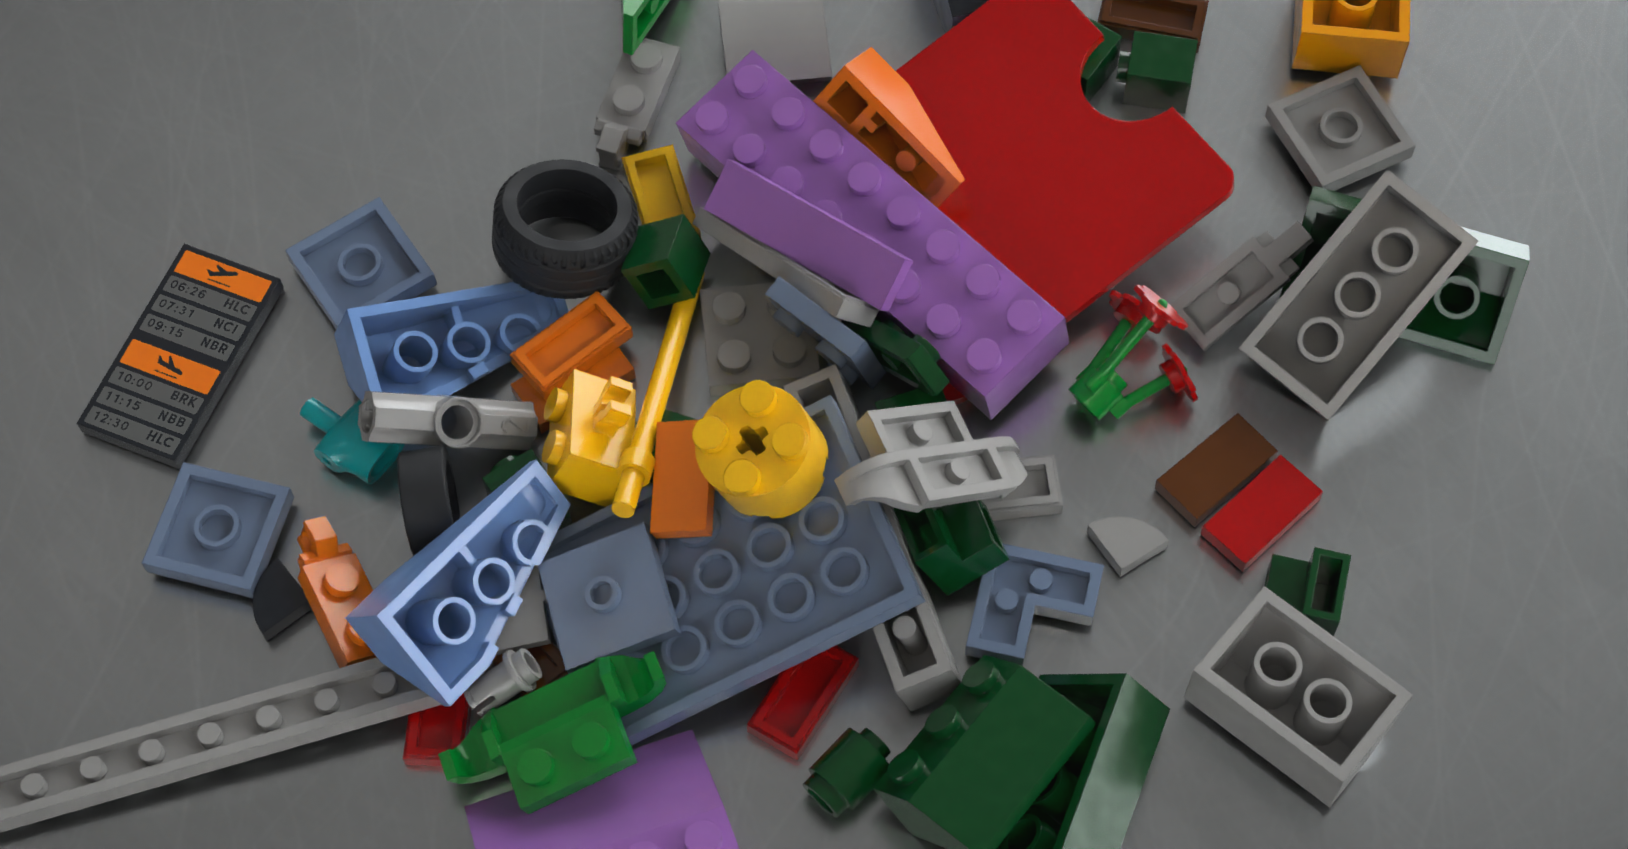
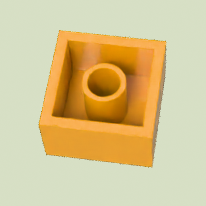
(1351, 34)

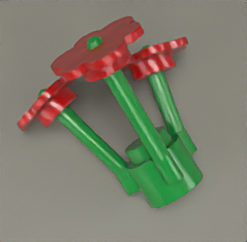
(1101, 387)

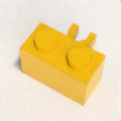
(587, 434)

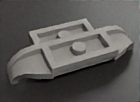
(929, 460)

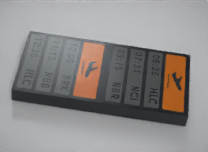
(180, 356)

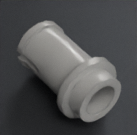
(504, 681)

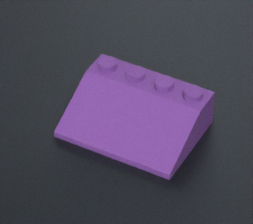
(654, 804)

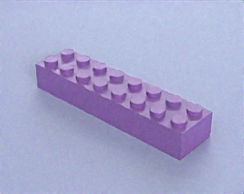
(956, 293)

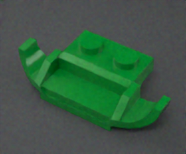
(559, 733)

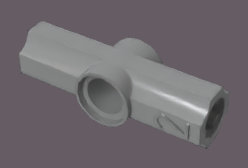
(417, 421)

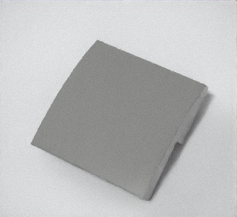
(783, 32)

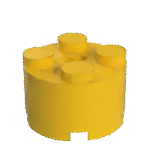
(761, 451)

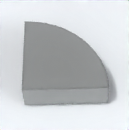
(1126, 541)

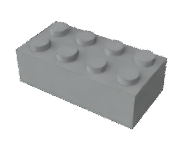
(1358, 294)

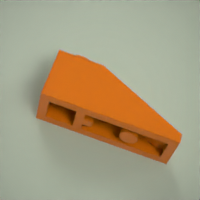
(889, 120)

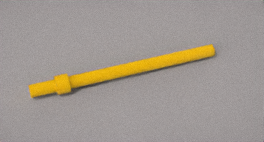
(637, 461)

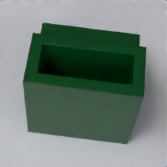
(953, 542)
(1312, 586)

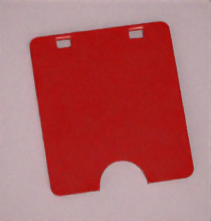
(1046, 175)

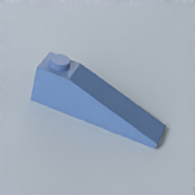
(439, 339)
(451, 600)

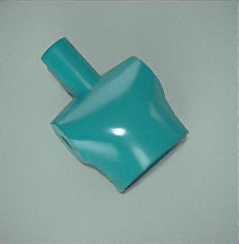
(343, 445)

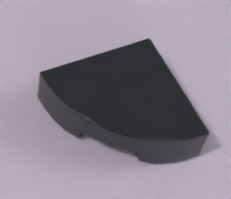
(278, 600)

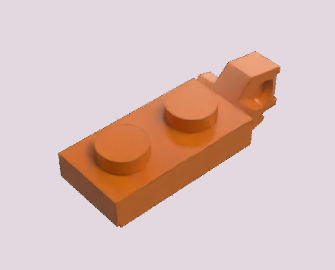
(333, 588)

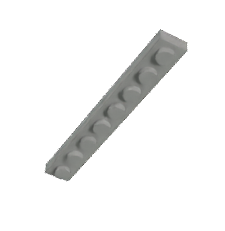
(204, 741)

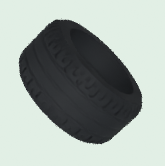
(568, 191)

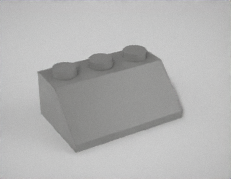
(1296, 695)

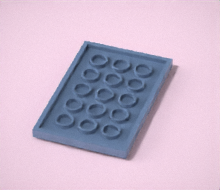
(763, 586)

